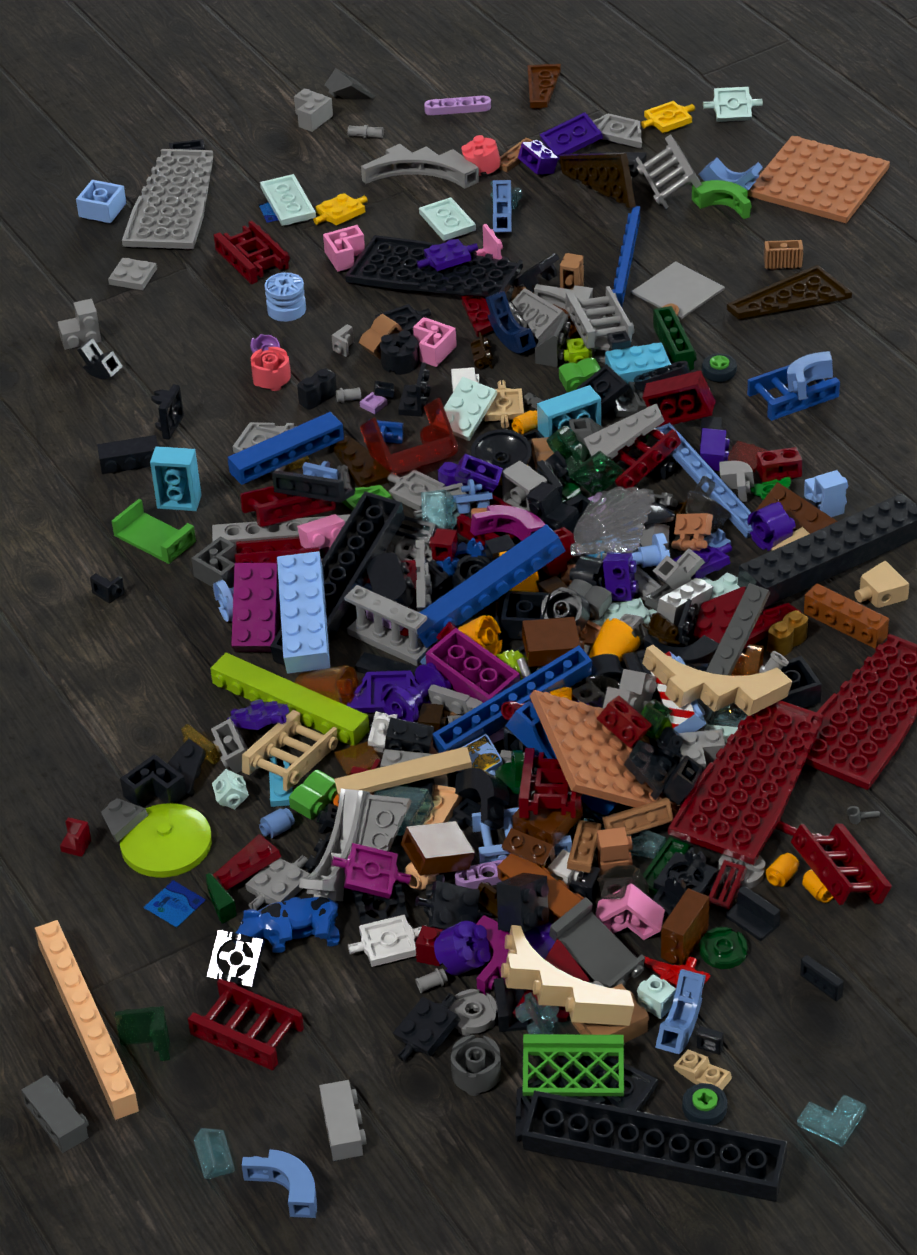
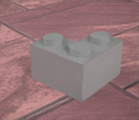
(312, 109)
(78, 330)
(634, 688)
(702, 746)

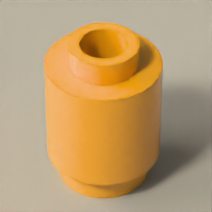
(525, 422)
(782, 869)
(816, 887)

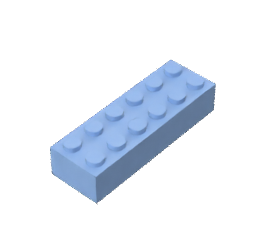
(303, 612)

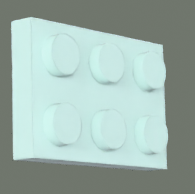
(447, 219)
(468, 407)

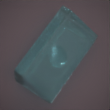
(213, 1153)

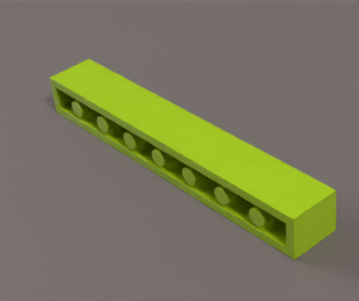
(315, 709)

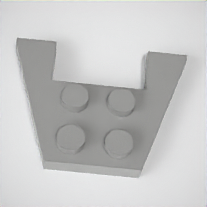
(257, 433)
(423, 581)

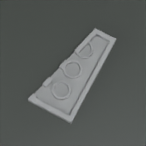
(536, 312)
(624, 432)
(381, 820)

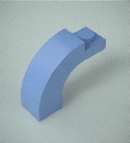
(718, 171)
(502, 206)
(808, 369)
(681, 1020)
(290, 1173)

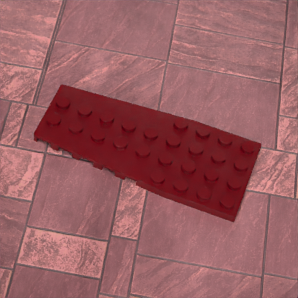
(868, 715)
(748, 783)

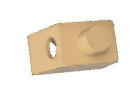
(882, 586)

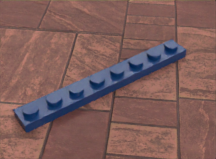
(627, 251)

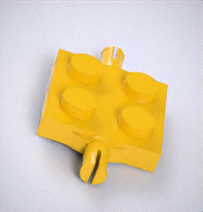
(668, 116)
(340, 209)

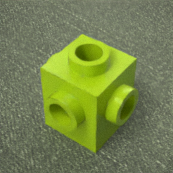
(576, 351)

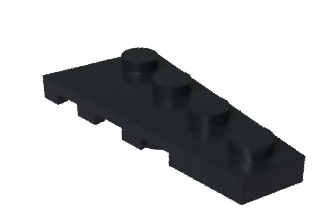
(637, 1084)

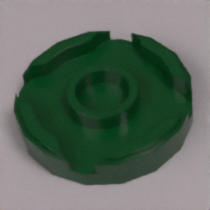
(723, 948)

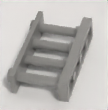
(683, 167)
(585, 325)
(381, 637)

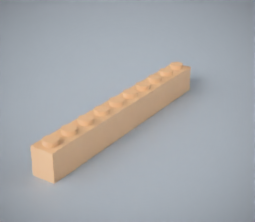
(87, 1020)

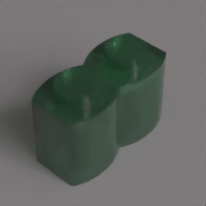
(567, 444)

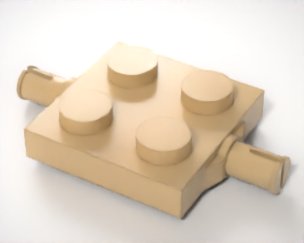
(505, 405)

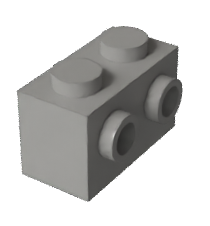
(230, 743)

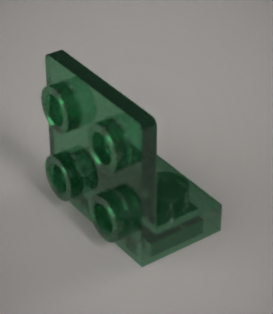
(595, 473)
(144, 1026)

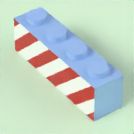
(683, 719)

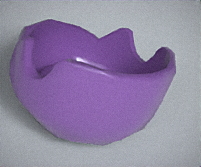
(263, 342)

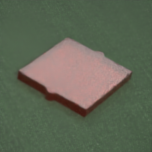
(745, 453)

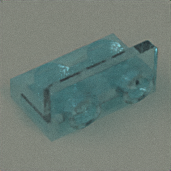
(438, 509)

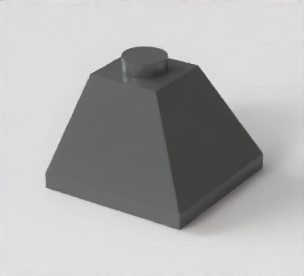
(346, 87)

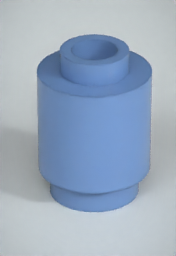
(276, 822)

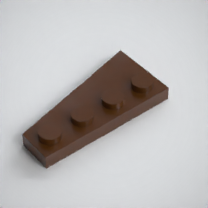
(542, 83)
(800, 510)

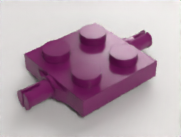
(370, 870)

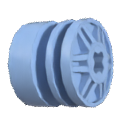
(285, 297)

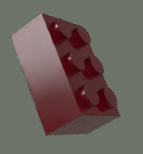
(680, 397)

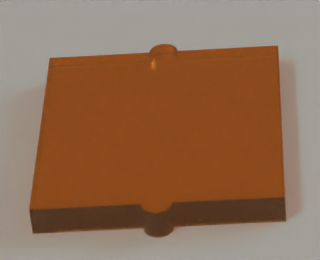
(358, 755)

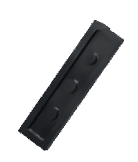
(311, 486)

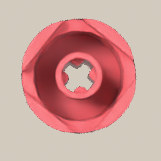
(482, 153)
(270, 368)

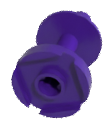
(406, 701)

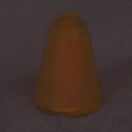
(331, 682)

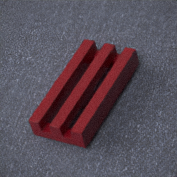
(735, 887)

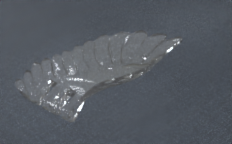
(612, 522)

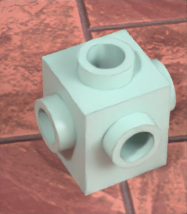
(230, 789)
(656, 996)

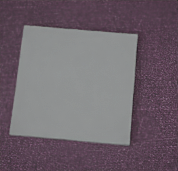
(680, 287)

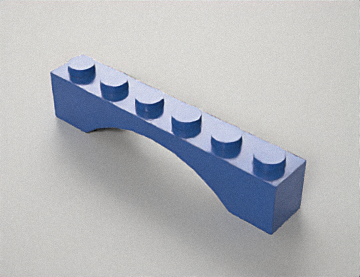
(529, 730)

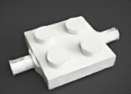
(386, 940)

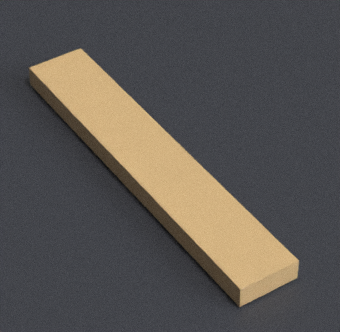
(406, 771)

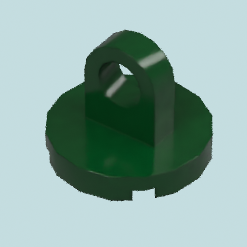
(511, 772)

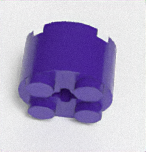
(770, 526)
(462, 947)

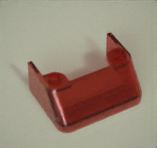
(437, 442)

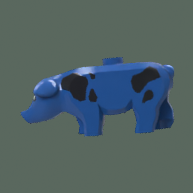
(291, 921)

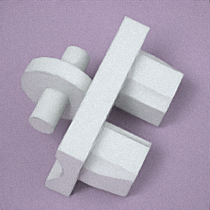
(379, 730)

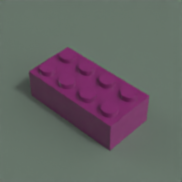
(255, 606)
(471, 667)

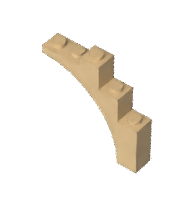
(716, 691)
(554, 987)

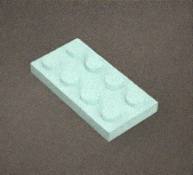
(288, 200)

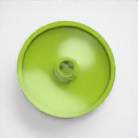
(167, 841)

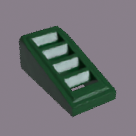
(222, 901)

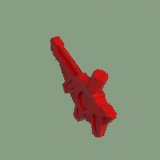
(671, 972)

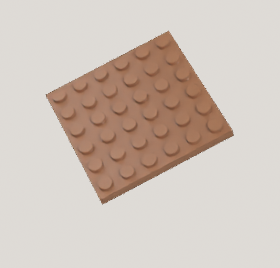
(819, 179)
(590, 752)

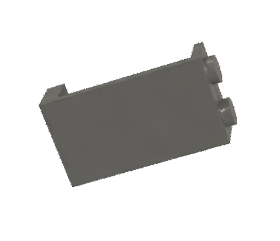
(595, 946)

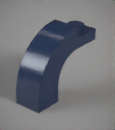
(506, 327)

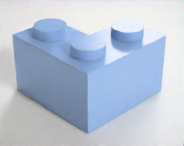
(827, 492)

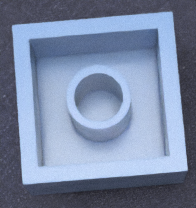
(101, 201)

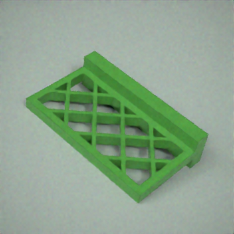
(577, 1046)

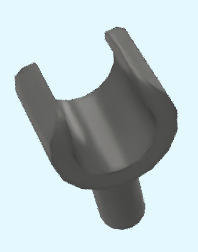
(855, 815)

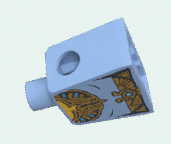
(484, 754)

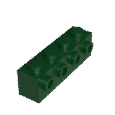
(673, 336)

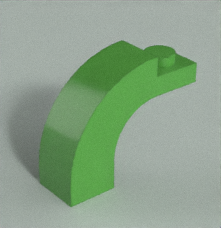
(722, 193)

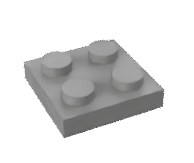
(132, 273)

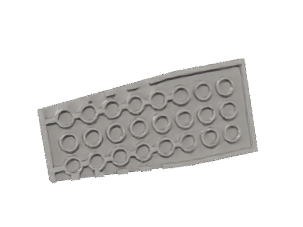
(171, 202)

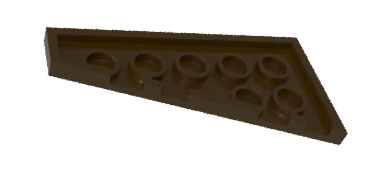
(604, 172)
(800, 290)

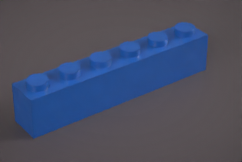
(285, 448)

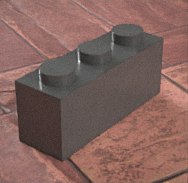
(55, 1113)

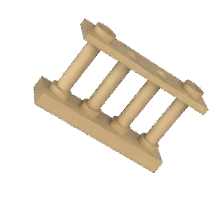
(281, 735)

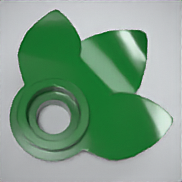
(764, 488)

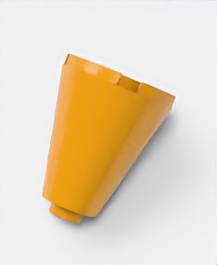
(485, 632)
(615, 639)

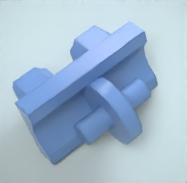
(320, 471)
(481, 498)

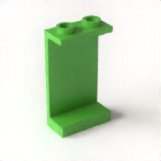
(152, 534)

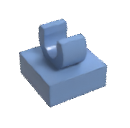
(717, 539)

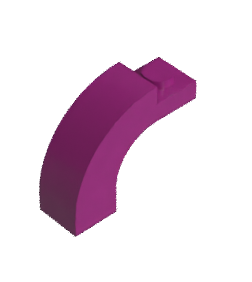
(506, 519)
(498, 953)

